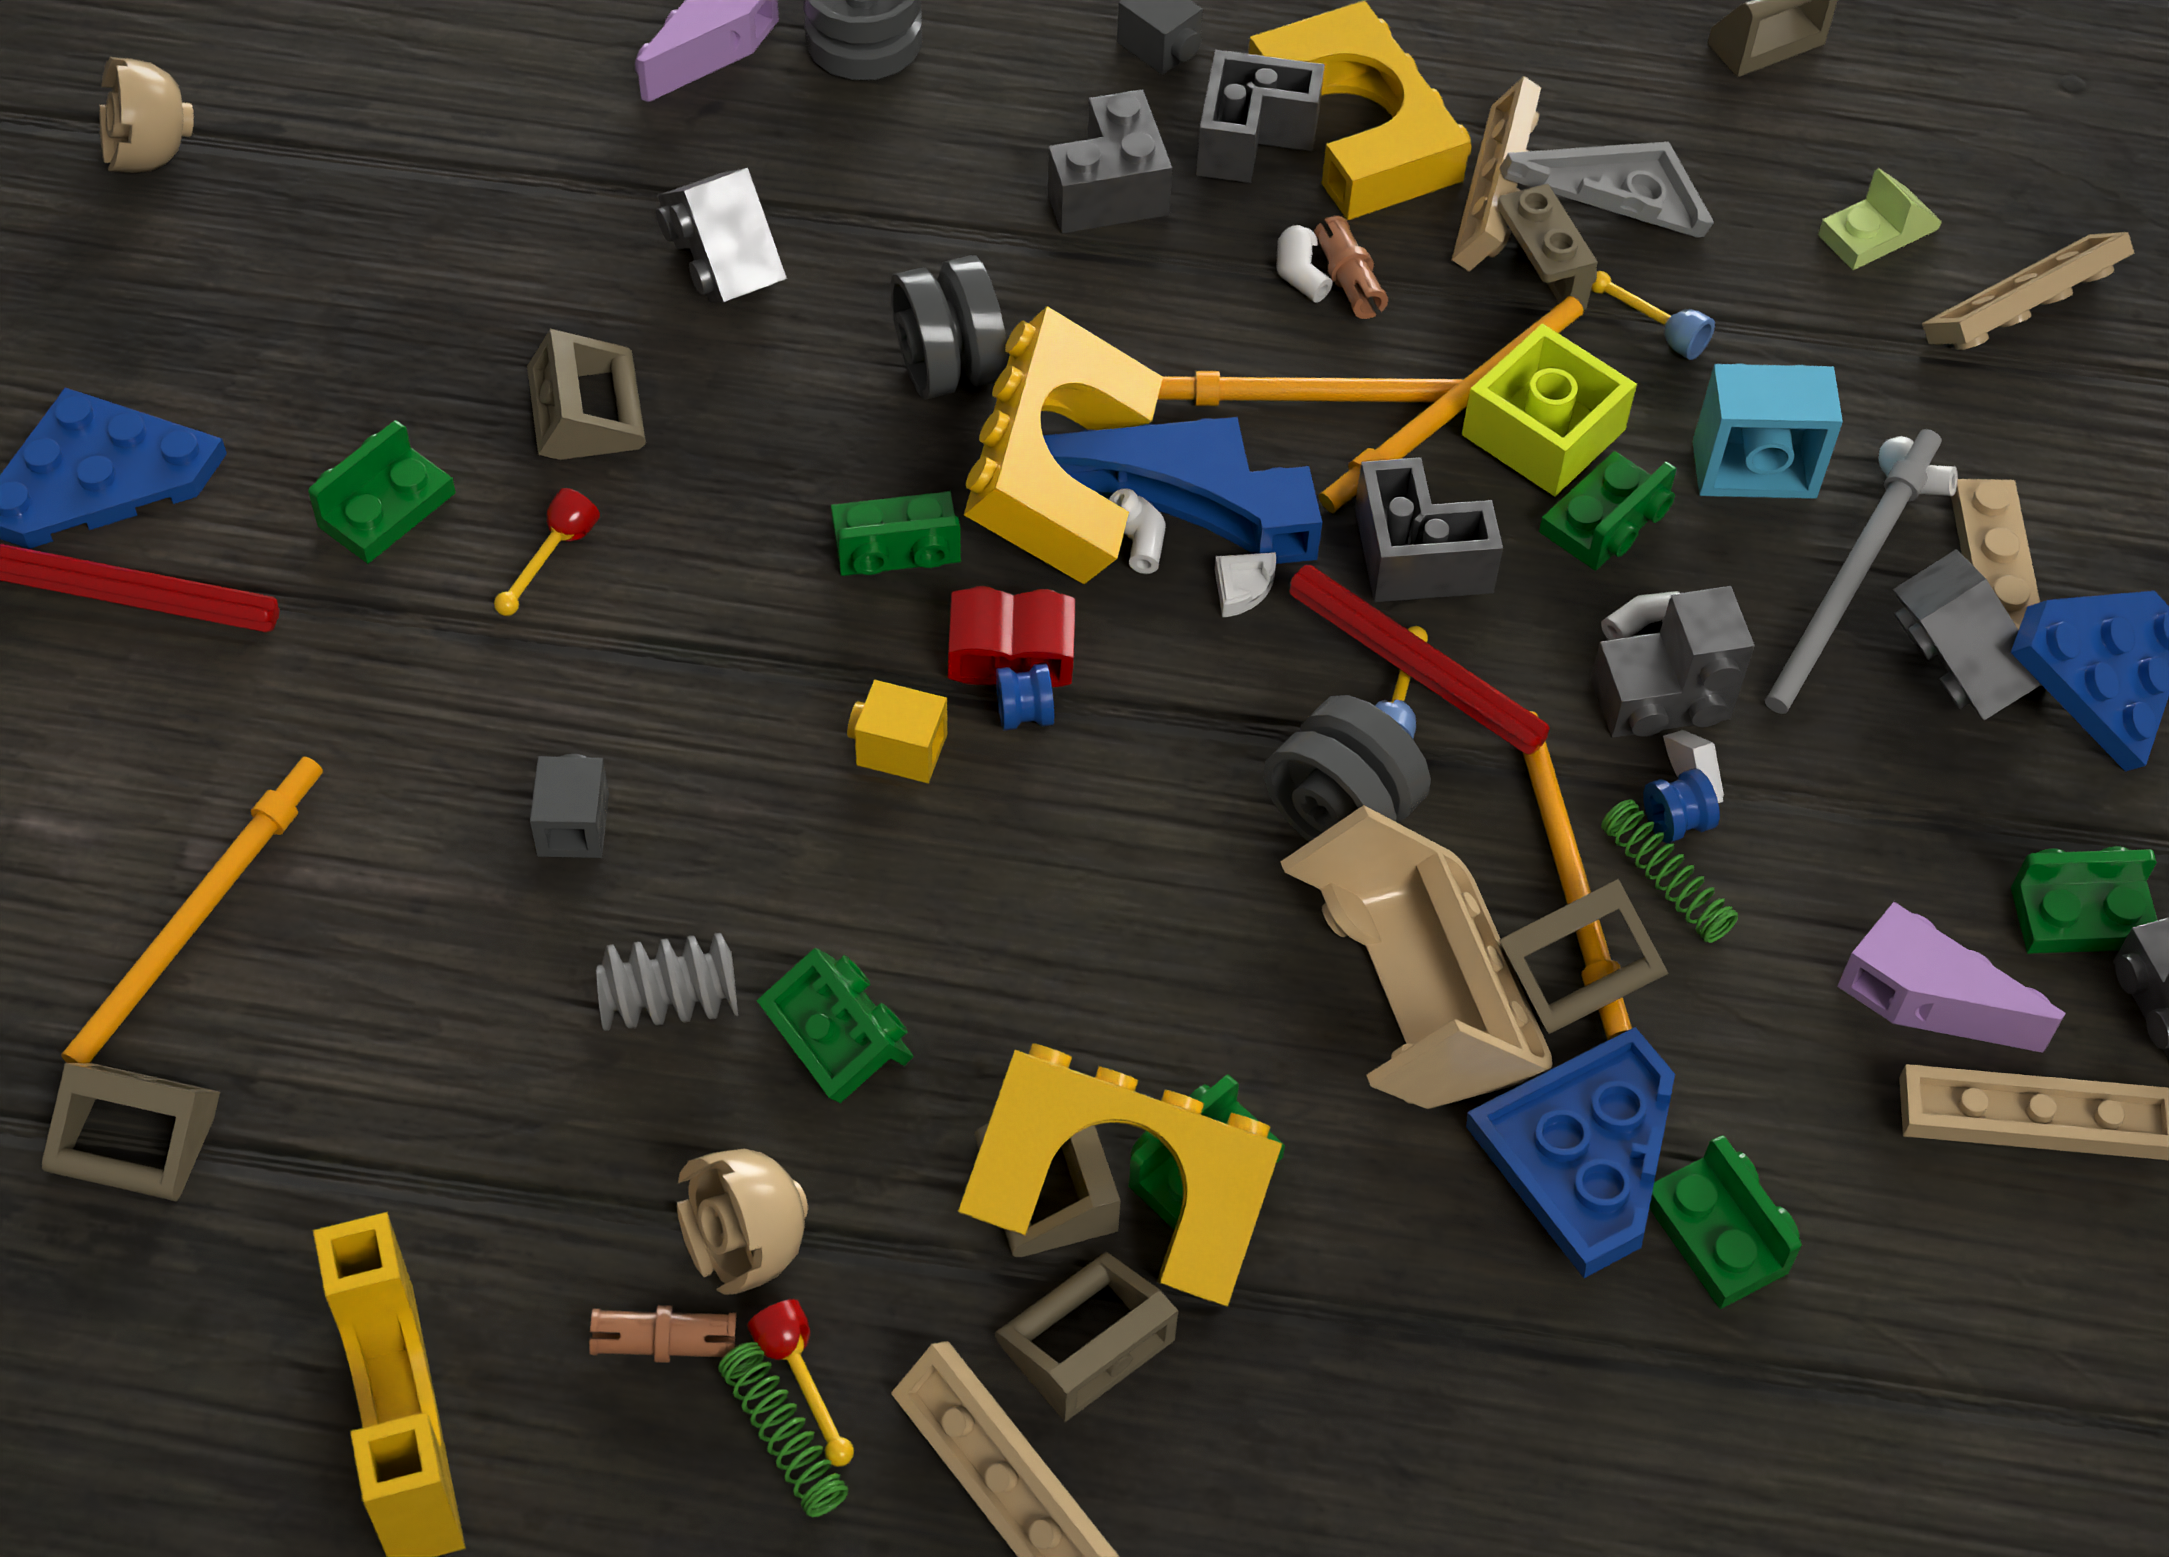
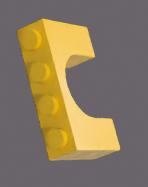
(1391, 163)
(1017, 481)
(1220, 1164)
(401, 1440)

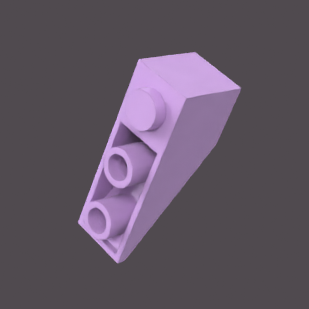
(702, 40)
(1937, 985)

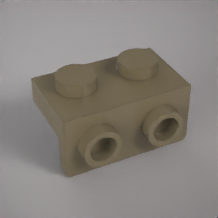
(1550, 242)

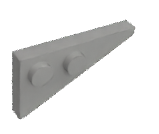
(1626, 179)

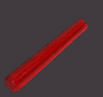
(138, 588)
(1419, 660)

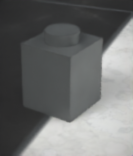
(1160, 31)
(569, 806)

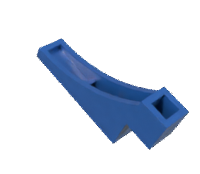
(1202, 478)

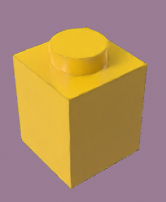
(899, 730)

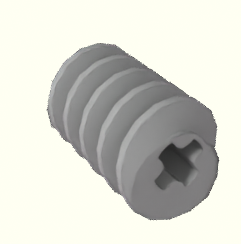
(666, 982)

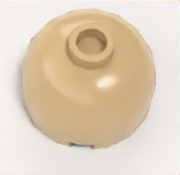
(141, 117)
(741, 1217)

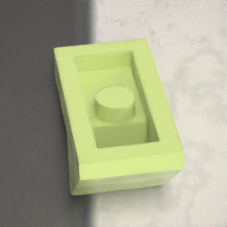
(1879, 224)

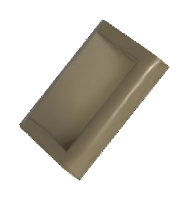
(1770, 32)
(556, 397)
(1565, 922)
(84, 1084)
(1091, 1216)
(1108, 1356)

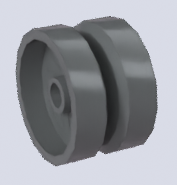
(863, 36)
(948, 326)
(1345, 760)

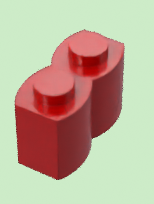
(1010, 631)

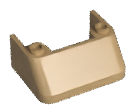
(1435, 958)

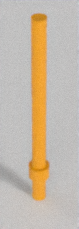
(1208, 388)
(1439, 412)
(270, 816)
(1574, 882)

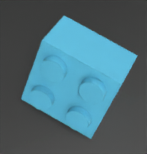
(1766, 430)

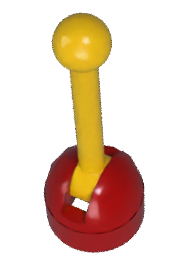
(568, 519)
(784, 1334)

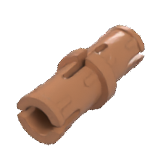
(1351, 267)
(662, 1333)

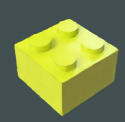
(1548, 409)

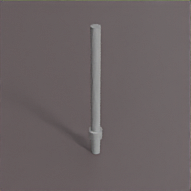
(1901, 486)

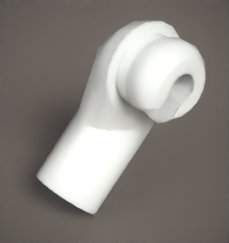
(1295, 265)
(1941, 479)
(1144, 528)
(1636, 615)

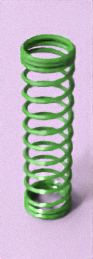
(1720, 919)
(743, 1370)

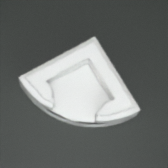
(1243, 580)
(1690, 752)

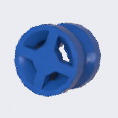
(1025, 696)
(1681, 805)

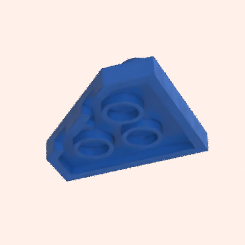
(98, 465)
(2104, 665)
(1584, 1146)

